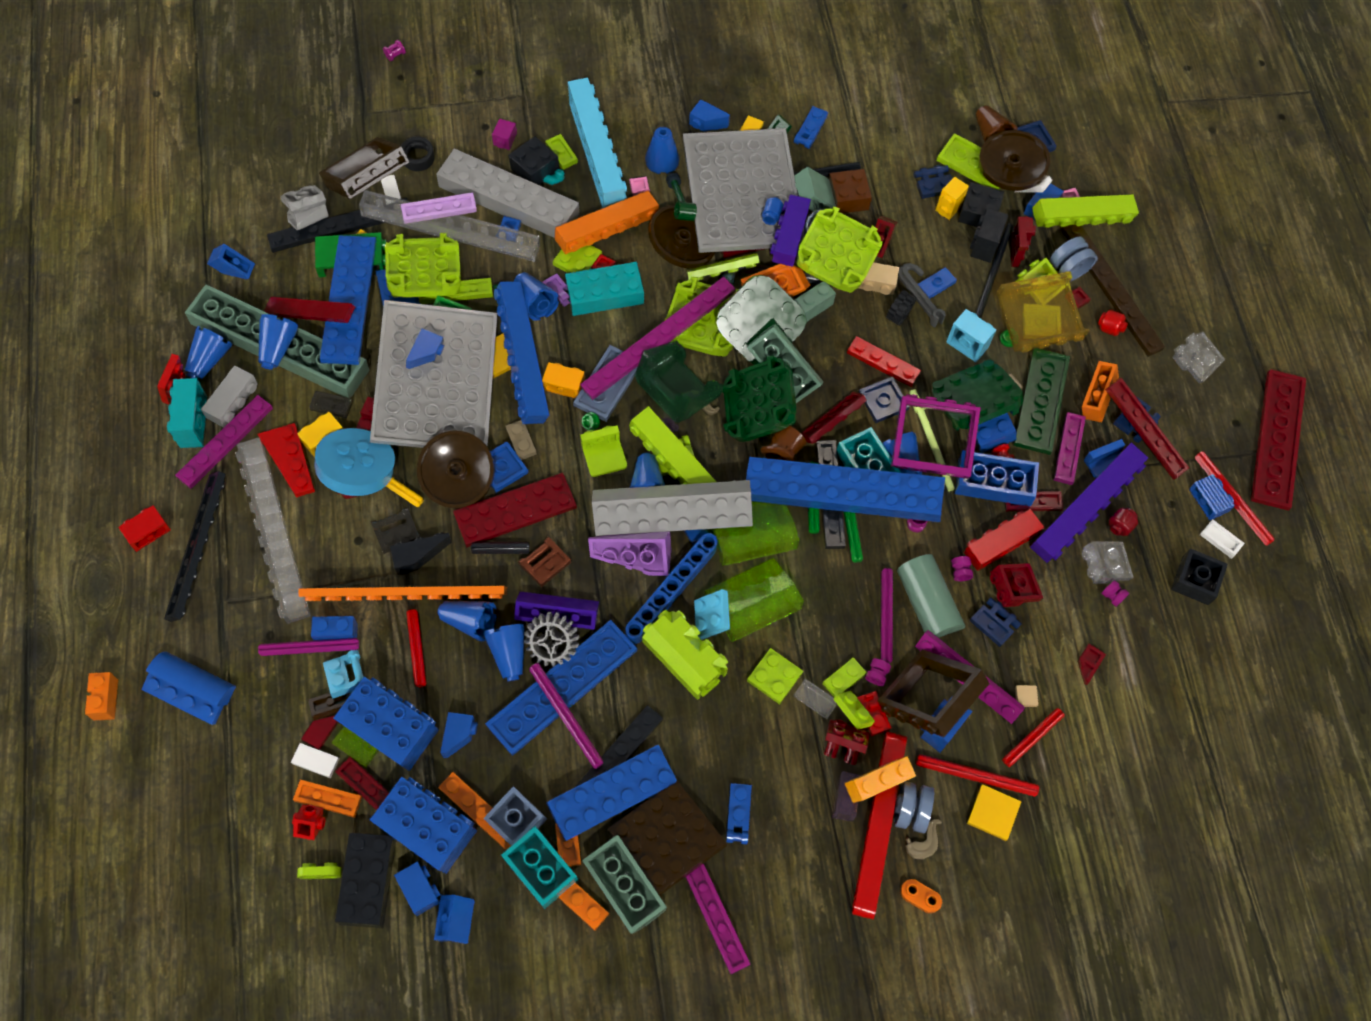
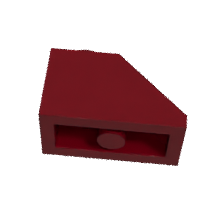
(885, 230)

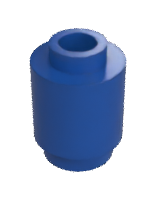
(772, 210)

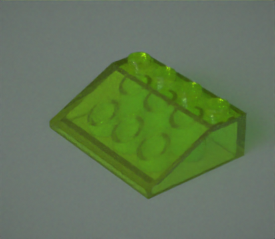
(771, 534)
(758, 598)

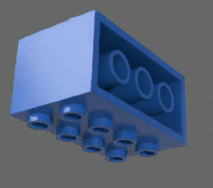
(387, 722)
(424, 824)

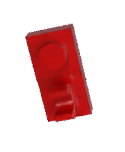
(871, 704)

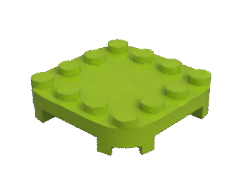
(838, 250)
(422, 266)
(703, 334)

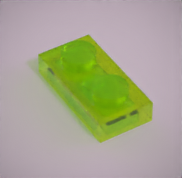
(355, 746)

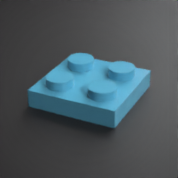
(712, 614)

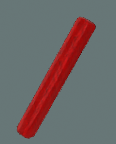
(416, 648)
(1033, 737)

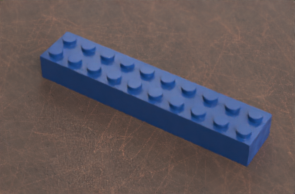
(846, 489)

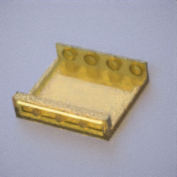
(1041, 312)

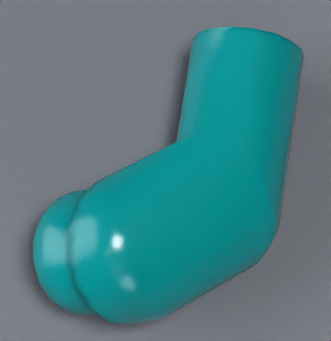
(555, 178)

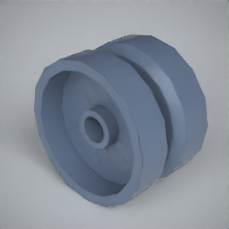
(1074, 257)
(914, 807)

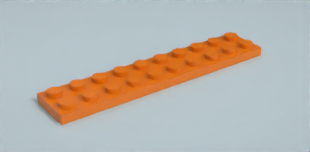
(396, 593)

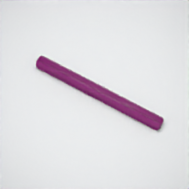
(566, 715)

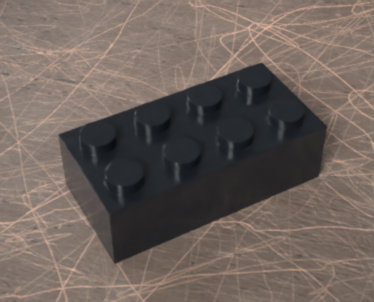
(365, 880)

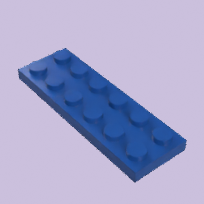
(611, 792)

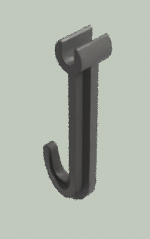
(907, 280)

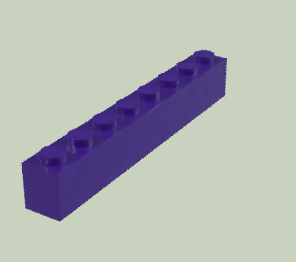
(1089, 502)

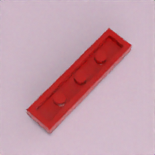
(883, 361)

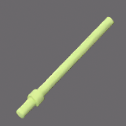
(932, 441)

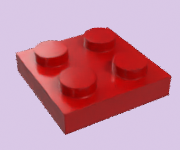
(173, 370)

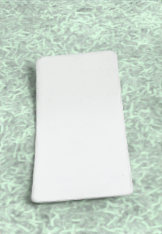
(390, 187)

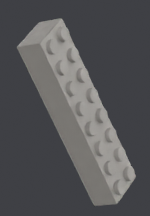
(506, 193)
(672, 508)

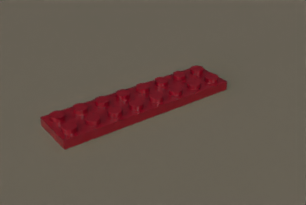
(1278, 440)

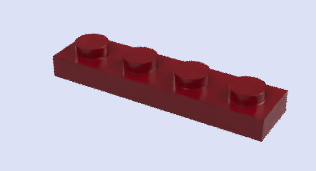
(833, 417)

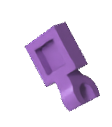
(559, 286)

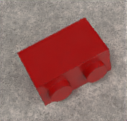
(144, 528)

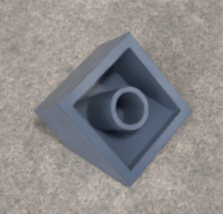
(514, 816)

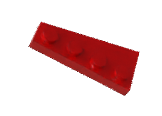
(288, 454)

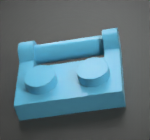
(338, 676)

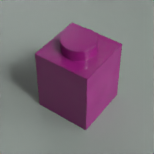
(504, 134)

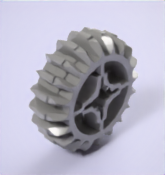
(538, 641)

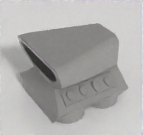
(305, 206)

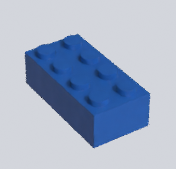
(999, 479)

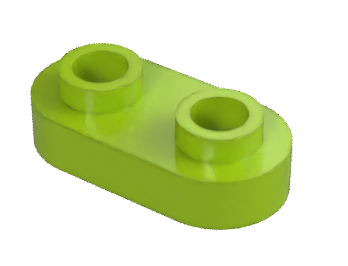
(311, 871)

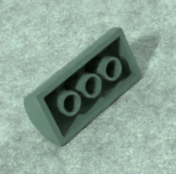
(775, 343)
(930, 596)
(625, 884)

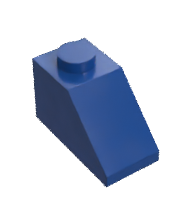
(708, 117)
(230, 262)
(425, 349)
(457, 733)

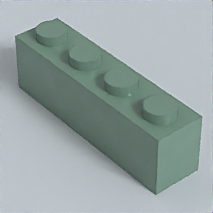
(816, 300)

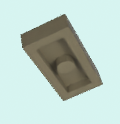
(521, 440)

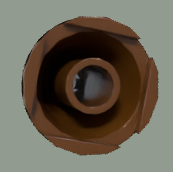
(992, 122)

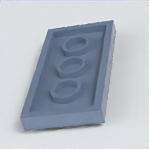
(608, 400)

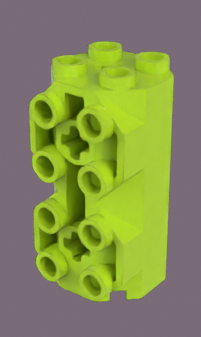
(684, 654)

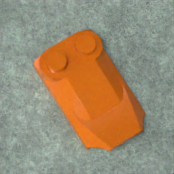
(789, 278)

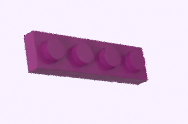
(1069, 448)

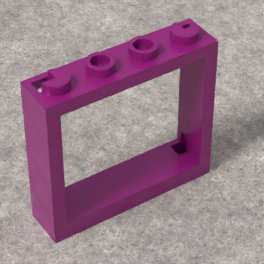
(949, 406)

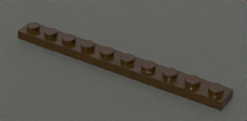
(1118, 296)

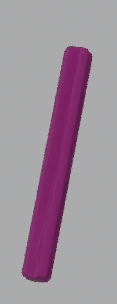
(887, 615)
(308, 646)

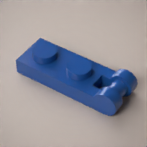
(811, 127)
(739, 813)

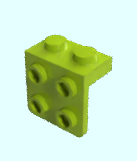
(603, 451)

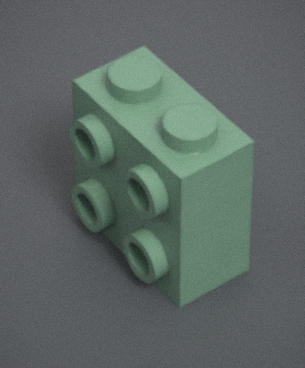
(815, 187)

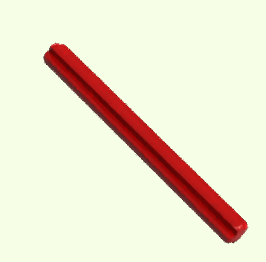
(1240, 505)
(977, 775)

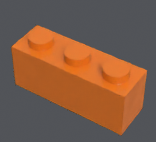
(1097, 398)

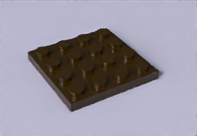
(668, 837)

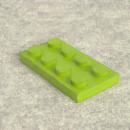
(964, 158)

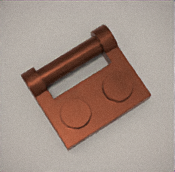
(549, 565)

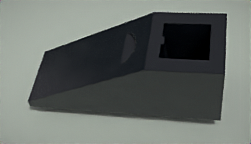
(414, 554)

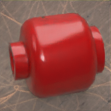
(1112, 322)

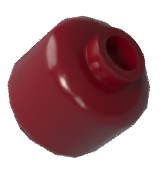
(1123, 522)

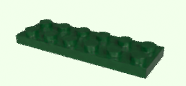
(1041, 401)

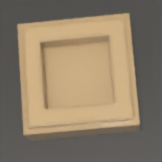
(1026, 695)

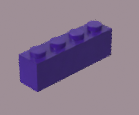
(791, 230)
(580, 611)

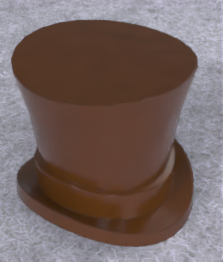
(784, 445)

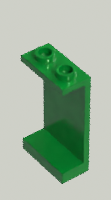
(327, 246)

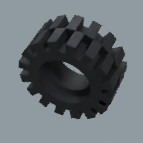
(901, 307)

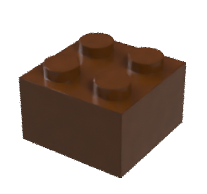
(850, 190)

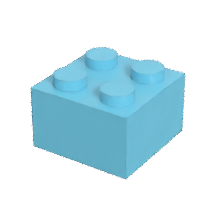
(971, 335)

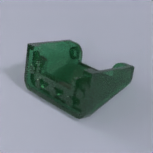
(673, 383)

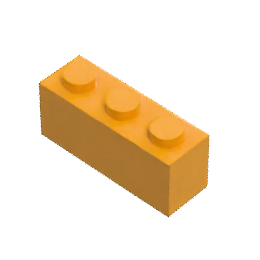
(880, 779)

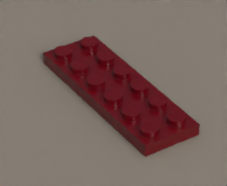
(514, 509)

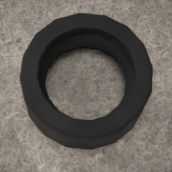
(416, 143)

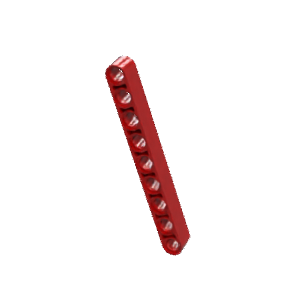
(877, 834)

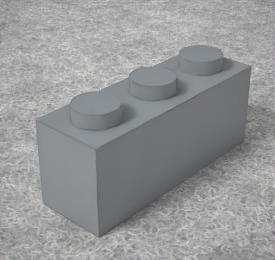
(229, 396)

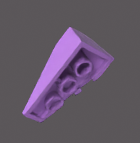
(638, 551)

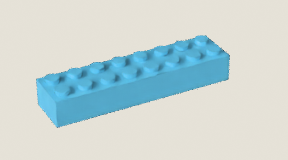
(596, 143)

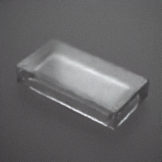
(815, 698)

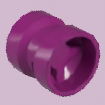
(913, 525)
(962, 568)
(1111, 591)
(878, 671)

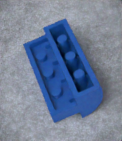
(187, 687)

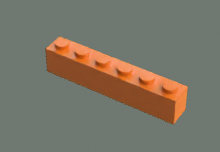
(606, 222)

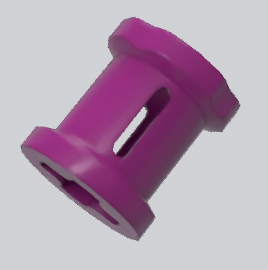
(394, 50)

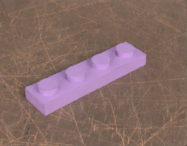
(438, 208)

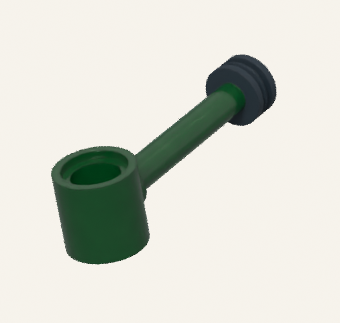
(682, 209)

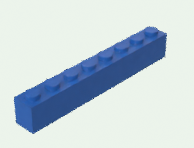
(521, 353)

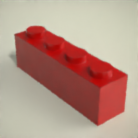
(1003, 539)

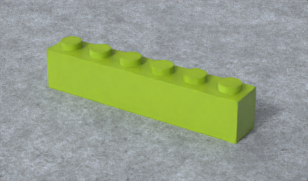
(1085, 210)
(668, 449)

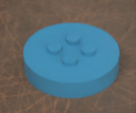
(352, 464)

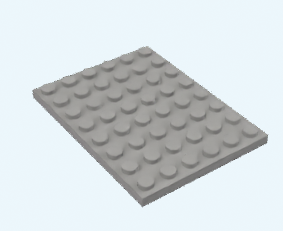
(730, 183)
(438, 395)

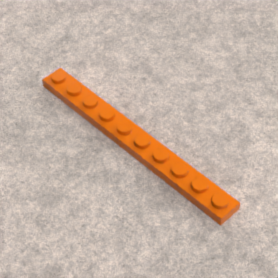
(476, 808)

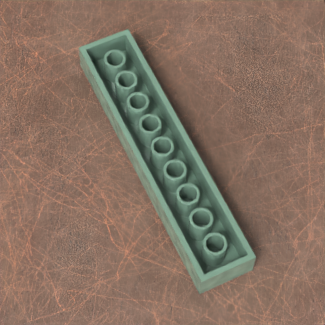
(240, 326)

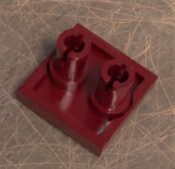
(841, 734)

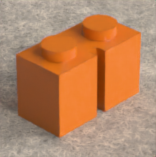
(102, 701)

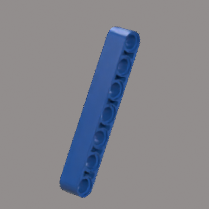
(675, 579)

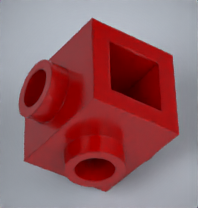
(308, 822)

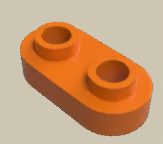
(920, 898)

